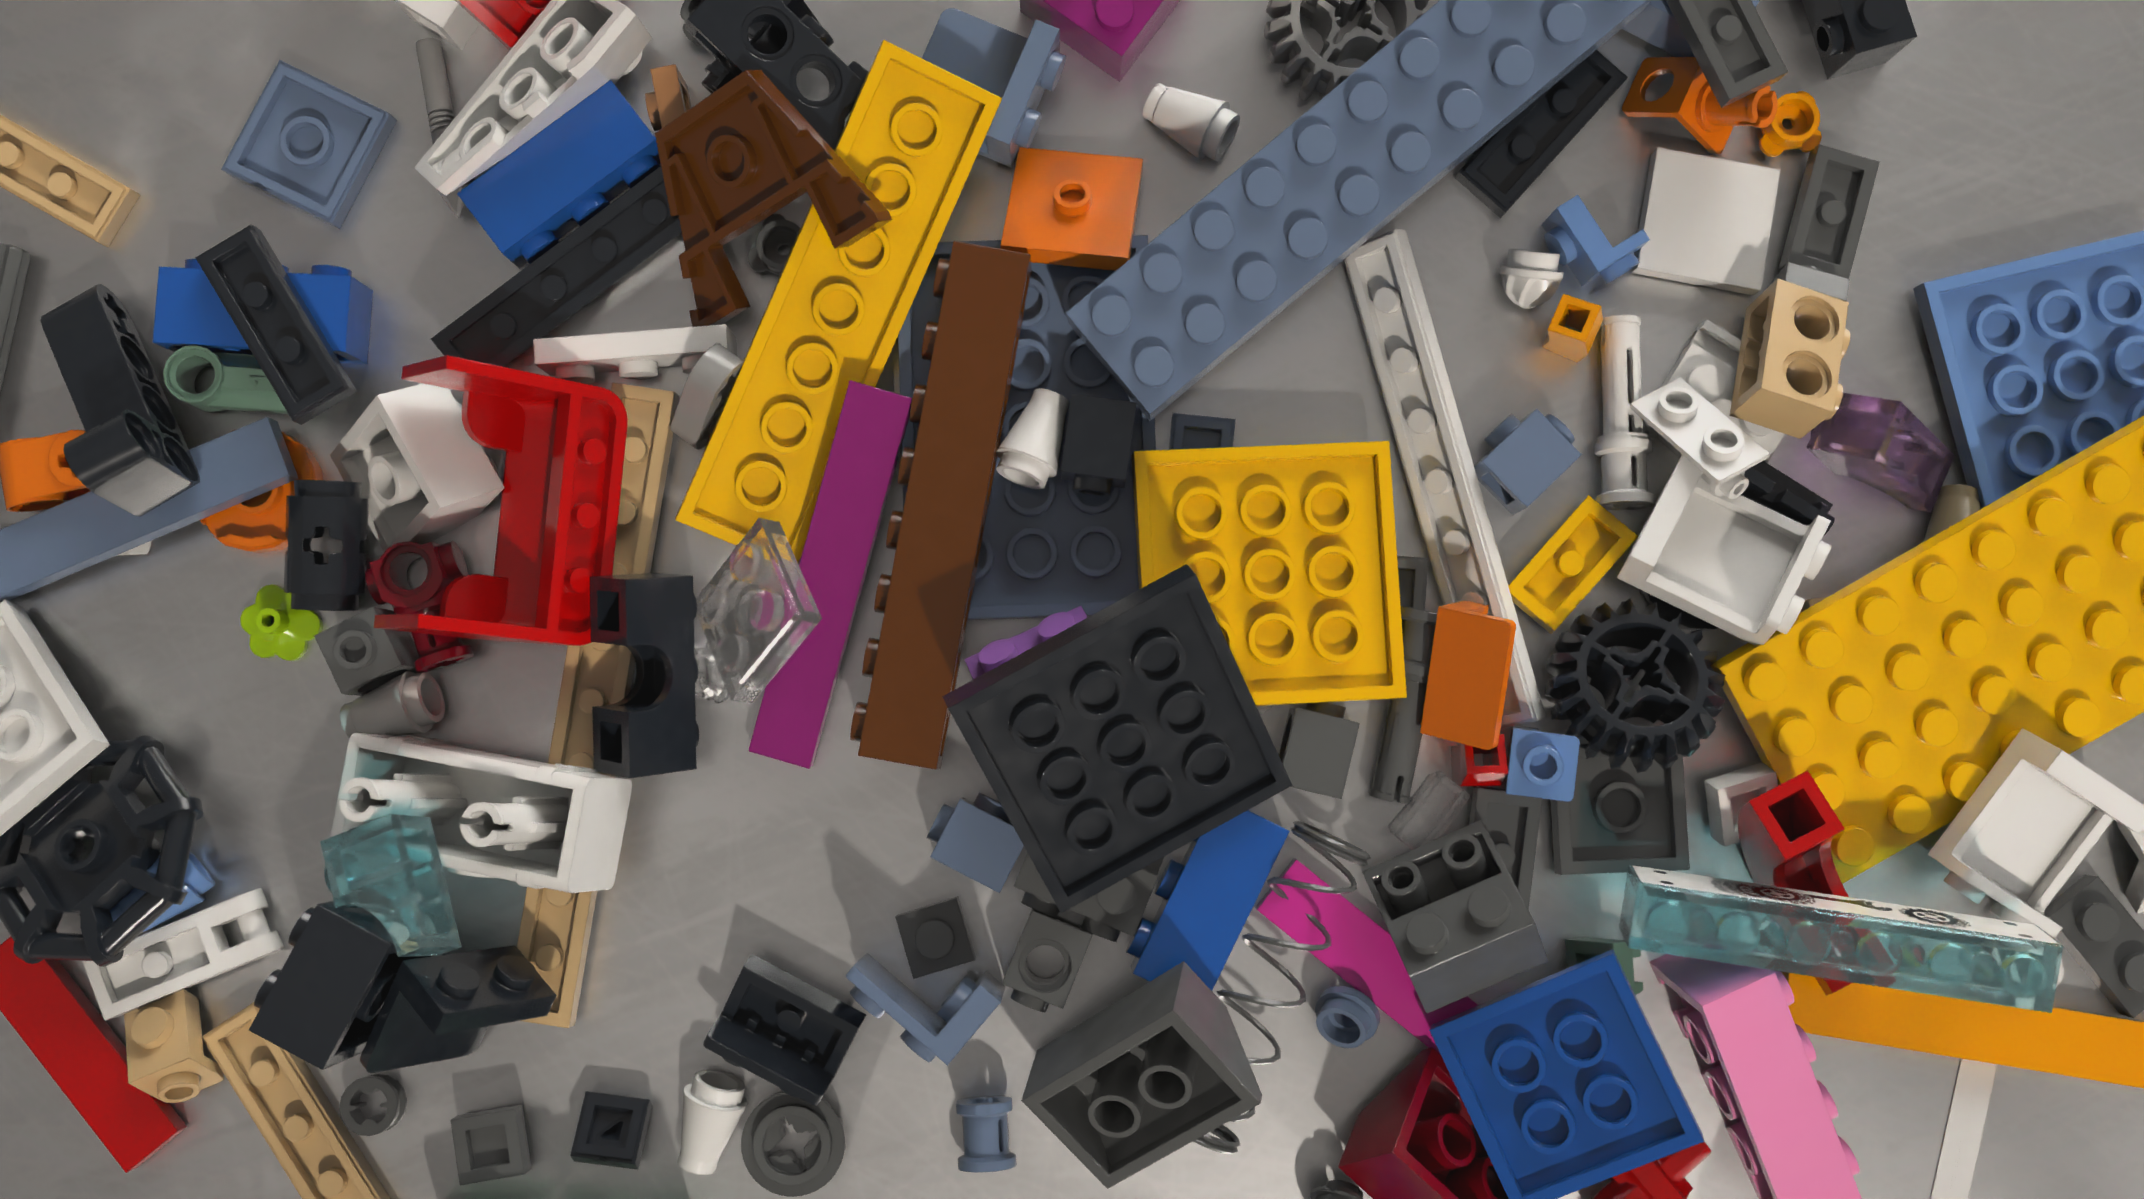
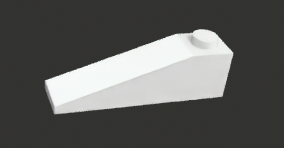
(546, 73)

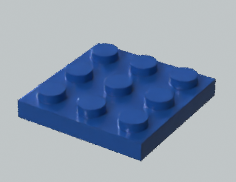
(1566, 1081)

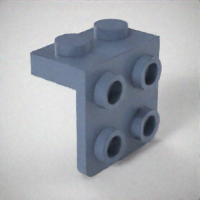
(1004, 65)

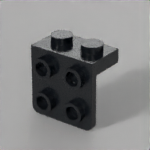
(448, 1001)

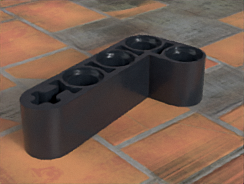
(131, 437)

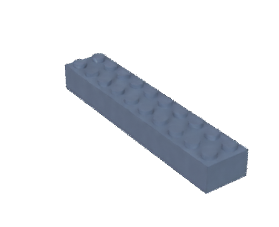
(1330, 185)

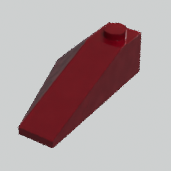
(1420, 1140)

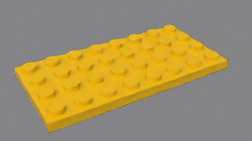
(1943, 655)

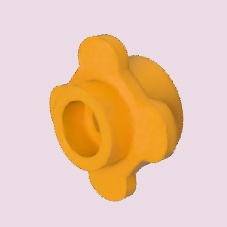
(1805, 119)

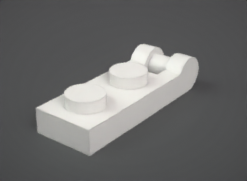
(183, 955)

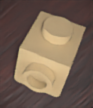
(167, 1049)

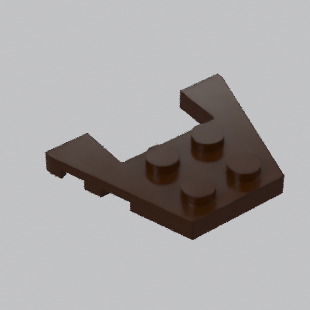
(738, 164)

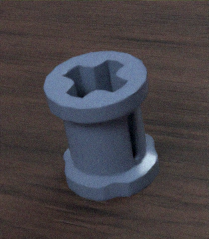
(985, 1134)

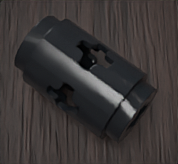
(306, 576)

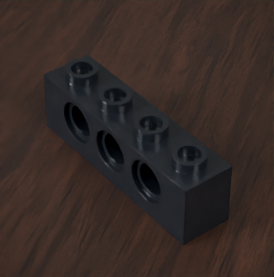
(723, 31)

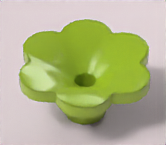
(290, 630)

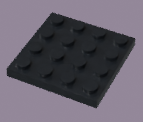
(1120, 738)

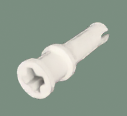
(1623, 443)

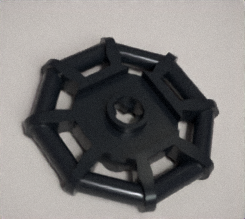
(116, 865)

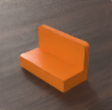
(1468, 675)

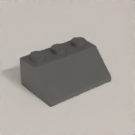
(1143, 1077)

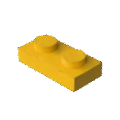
(1570, 564)

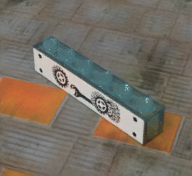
(1840, 938)

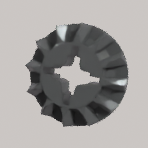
(782, 1171)

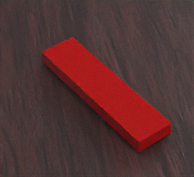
(83, 1057)

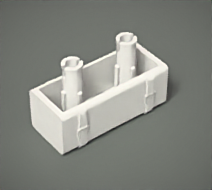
(491, 810)

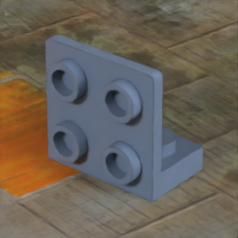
(926, 1031)

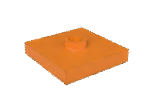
(1073, 208)

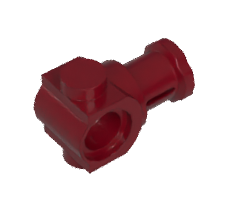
(389, 585)

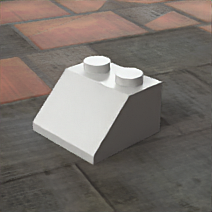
(416, 465)

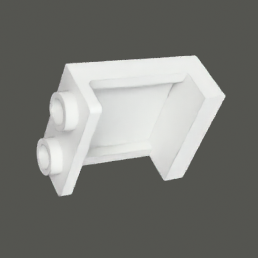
(1725, 557)
(2030, 829)

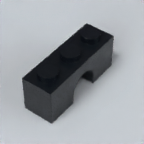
(656, 722)

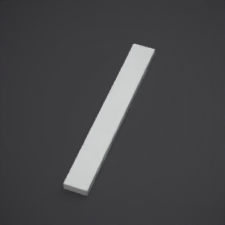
(1435, 447)

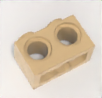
(1790, 359)

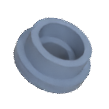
(1346, 1016)

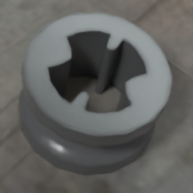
(350, 1104)

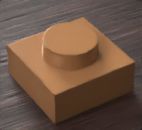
(669, 96)

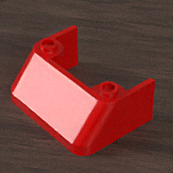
(555, 507)

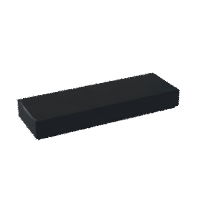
(1536, 136)
(276, 324)

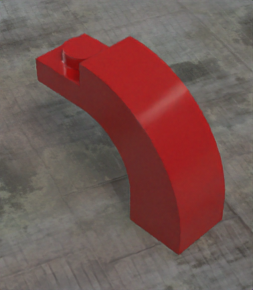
(1789, 843)

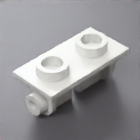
(1702, 434)

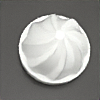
(1530, 277)

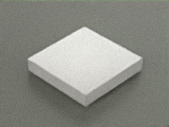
(1706, 221)

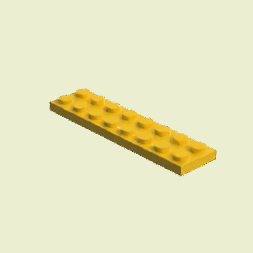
(839, 307)

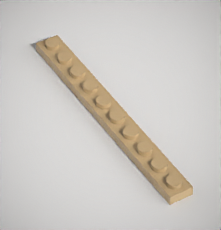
(555, 922)

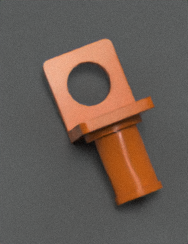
(1695, 104)

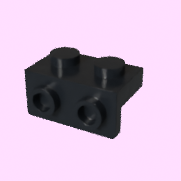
(784, 1030)

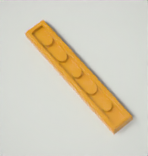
(2053, 1042)

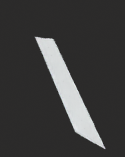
(1964, 1130)

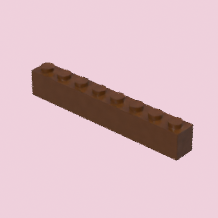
(944, 505)

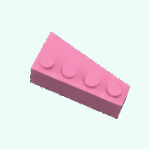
(1762, 1077)

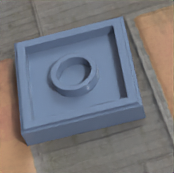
(309, 144)

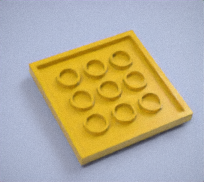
(1289, 557)

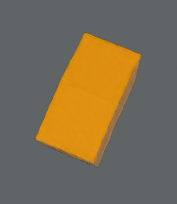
(1579, 315)

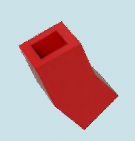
(1490, 774)

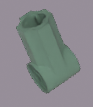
(236, 386)

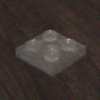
(756, 610)

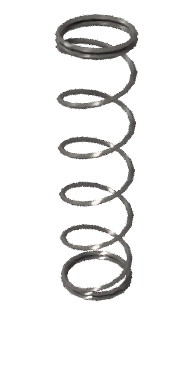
(1322, 843)

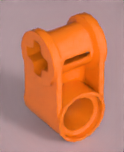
(37, 473)

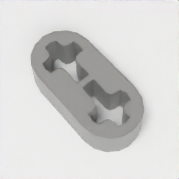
(705, 395)

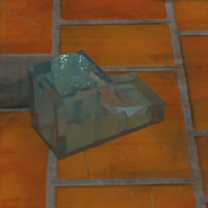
(399, 878)

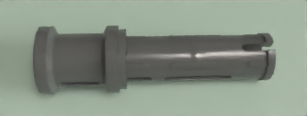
(1404, 716)

